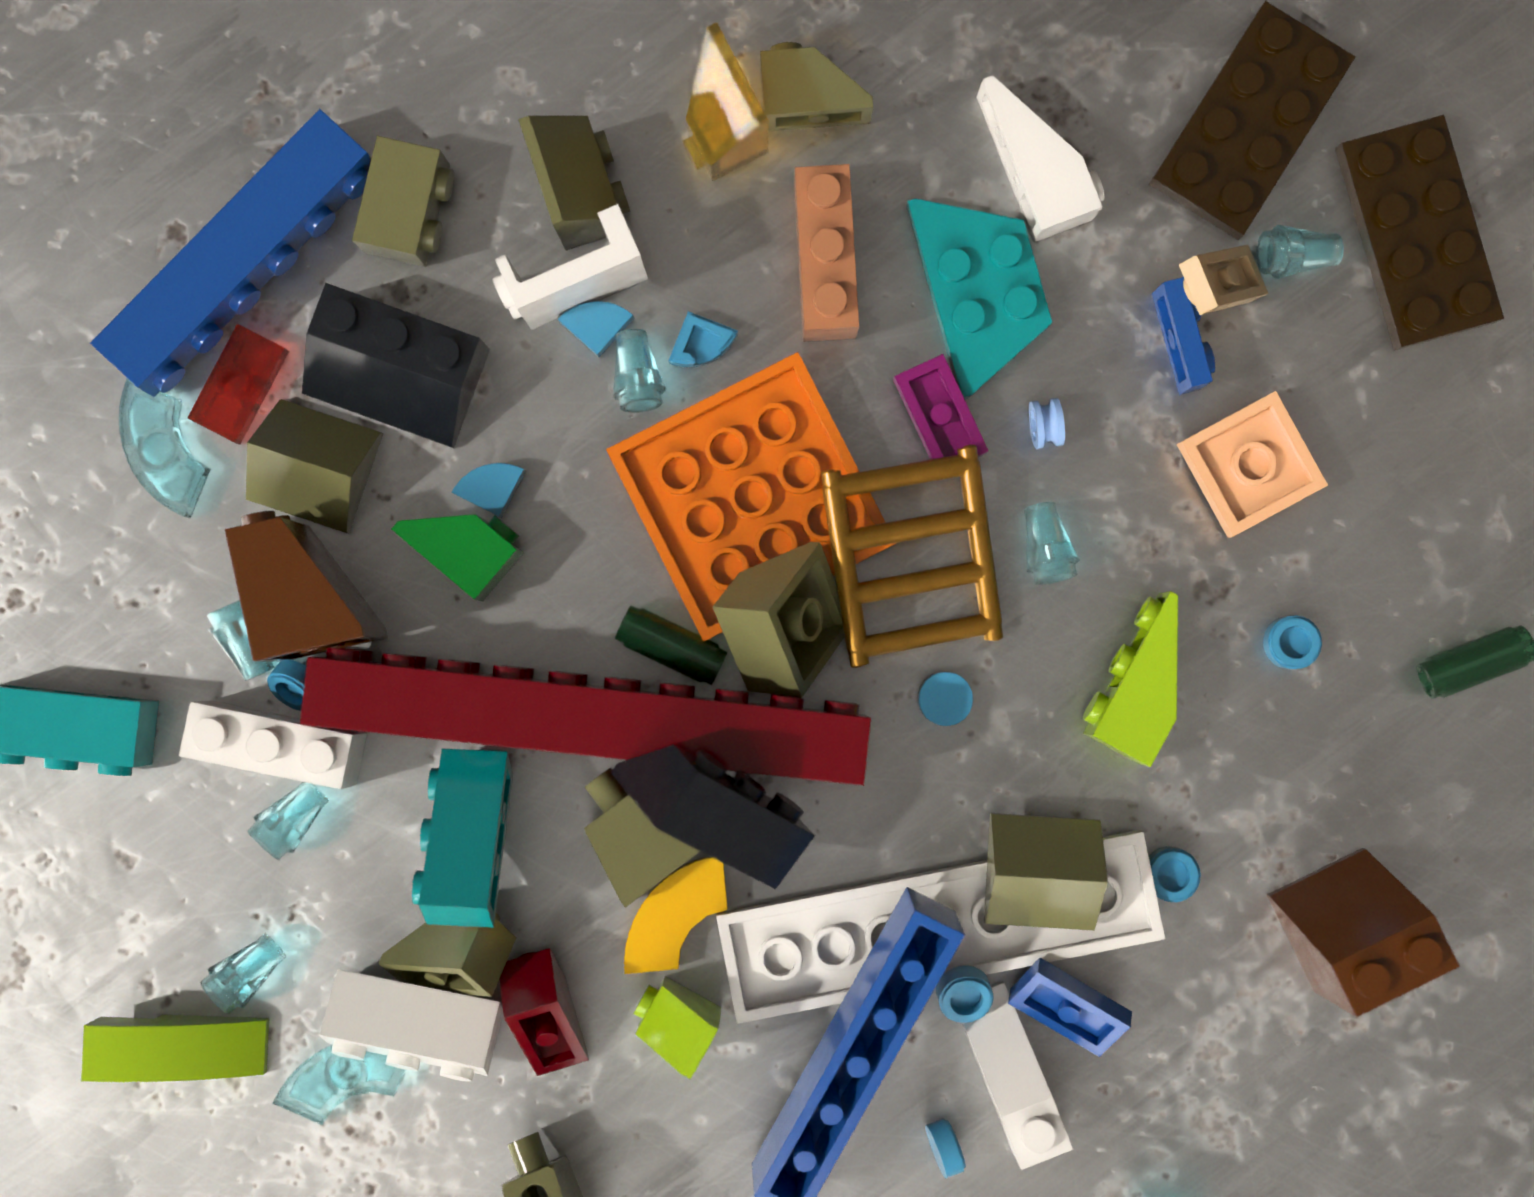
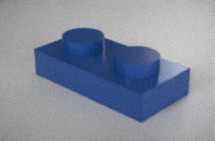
(1189, 356)
(1070, 1007)

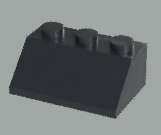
(391, 365)
(717, 812)

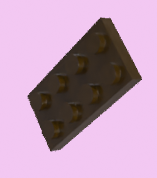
(1252, 120)
(1419, 232)

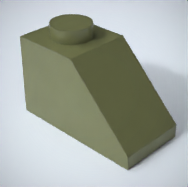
(809, 90)
(452, 957)

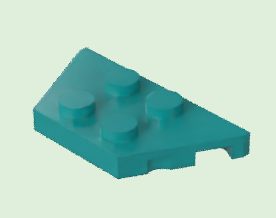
(980, 287)

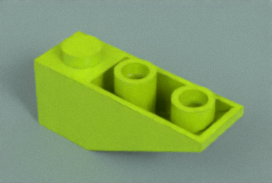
(1142, 696)

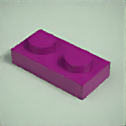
(938, 409)

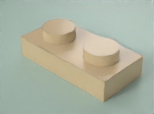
(1222, 279)

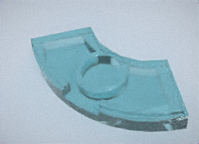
(156, 449)
(331, 1079)

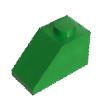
(464, 549)

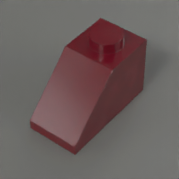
(541, 1012)

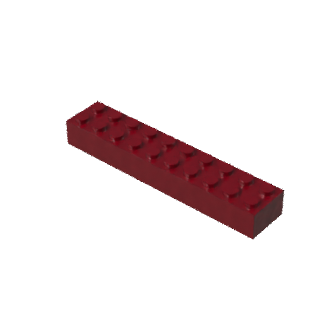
(582, 719)

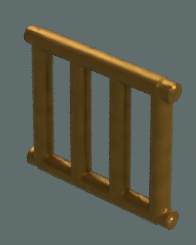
(846, 541)

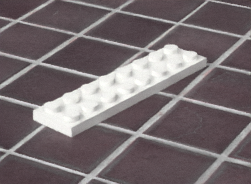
(812, 946)

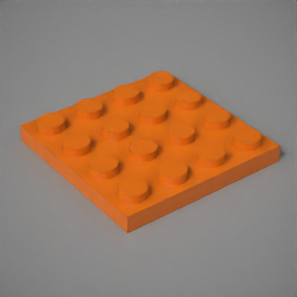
(739, 483)

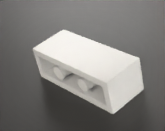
(272, 744)
(411, 1025)

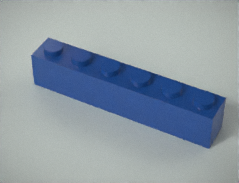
(235, 256)
(857, 1048)

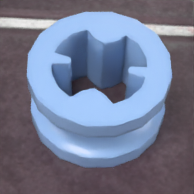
(1046, 423)

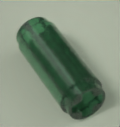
(670, 645)
(1476, 662)

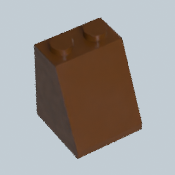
(294, 591)
(1361, 933)

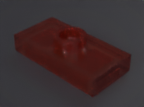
(238, 384)

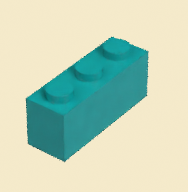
(76, 729)
(464, 838)

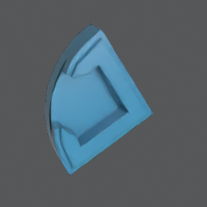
(596, 323)
(701, 341)
(490, 486)

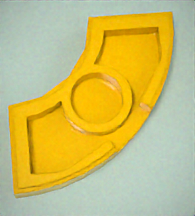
(671, 913)

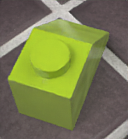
(677, 1024)

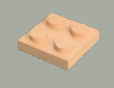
(1252, 464)

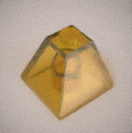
(723, 112)

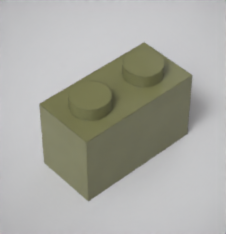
(403, 201)

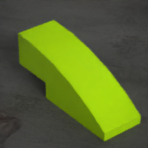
(174, 1048)

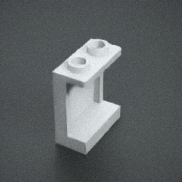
(577, 281)

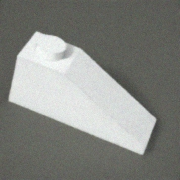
(1041, 166)
(1016, 1083)

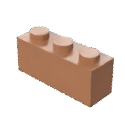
(826, 252)

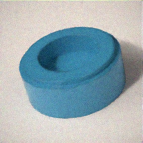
(1292, 642)
(288, 683)
(945, 698)
(1174, 873)
(964, 994)
(945, 1148)

